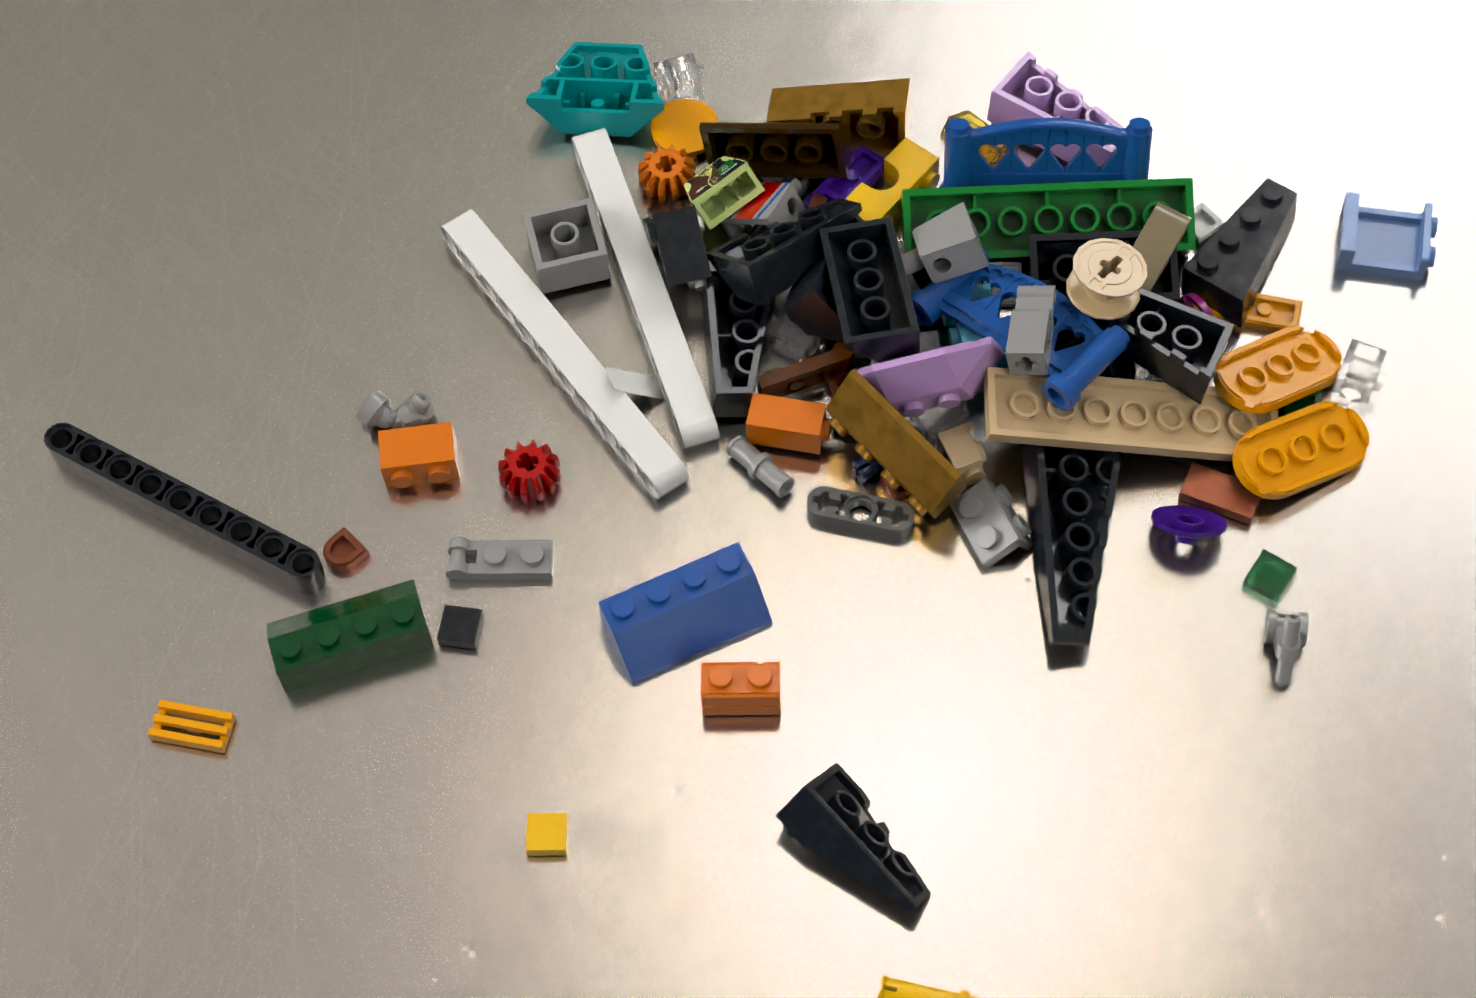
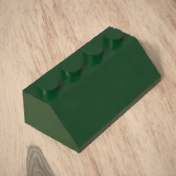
(348, 635)

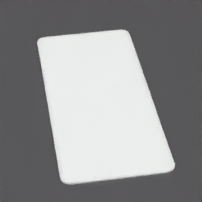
(634, 383)

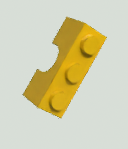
(904, 168)

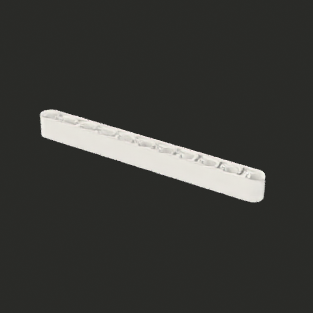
(645, 290)
(565, 355)

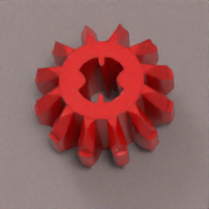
(529, 471)

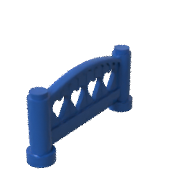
(967, 167)
(1068, 369)

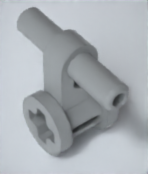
(1288, 635)

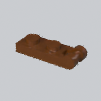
(807, 373)

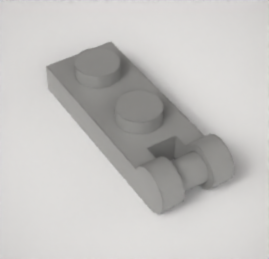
(500, 560)

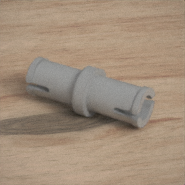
(760, 466)

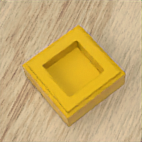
(546, 834)

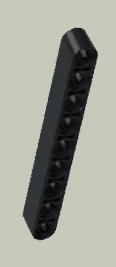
(193, 519)

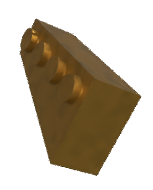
(872, 108)

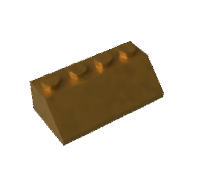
(895, 445)

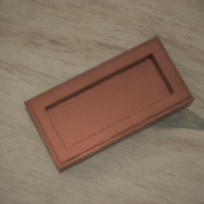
(1219, 493)

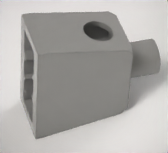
(946, 246)

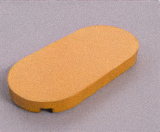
(1277, 369)
(1300, 450)

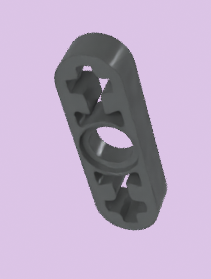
(851, 499)

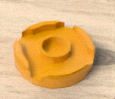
(680, 126)

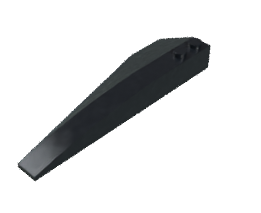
(1069, 516)

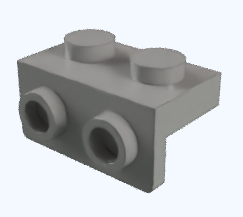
(991, 521)

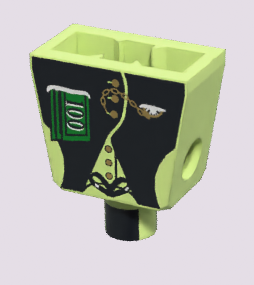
(721, 190)

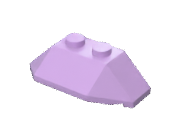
(935, 376)

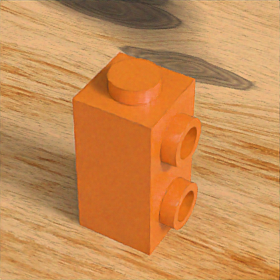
(787, 423)

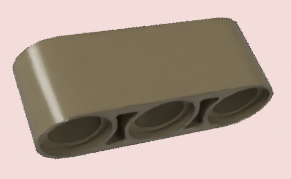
(1159, 240)

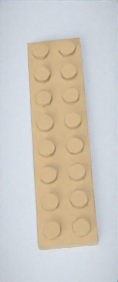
(1115, 417)

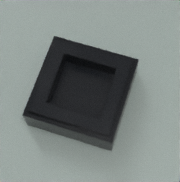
(460, 626)

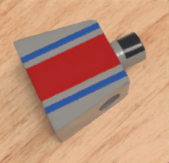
(777, 203)

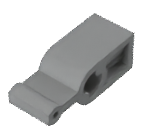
(1031, 330)

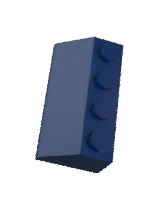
(685, 613)

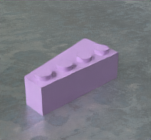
(1036, 93)

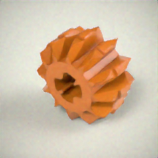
(665, 173)

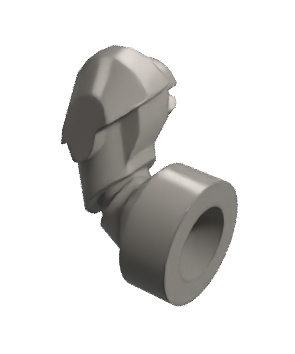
(413, 412)

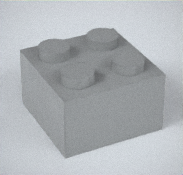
(567, 245)

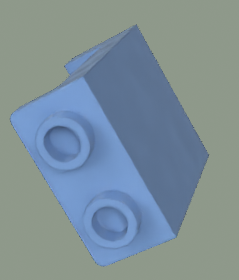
(1385, 240)

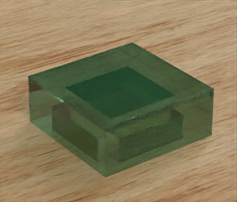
(1270, 575)

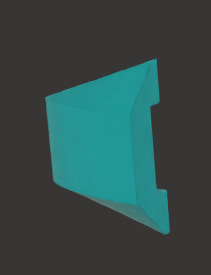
(599, 89)

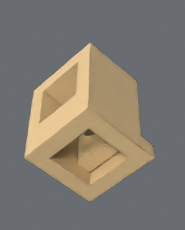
(962, 452)

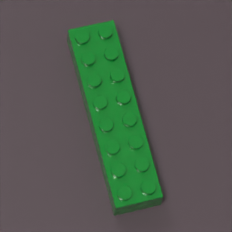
(1011, 212)

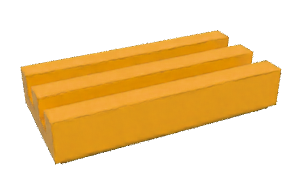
(194, 712)

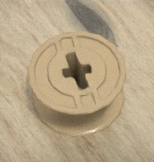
(1106, 278)

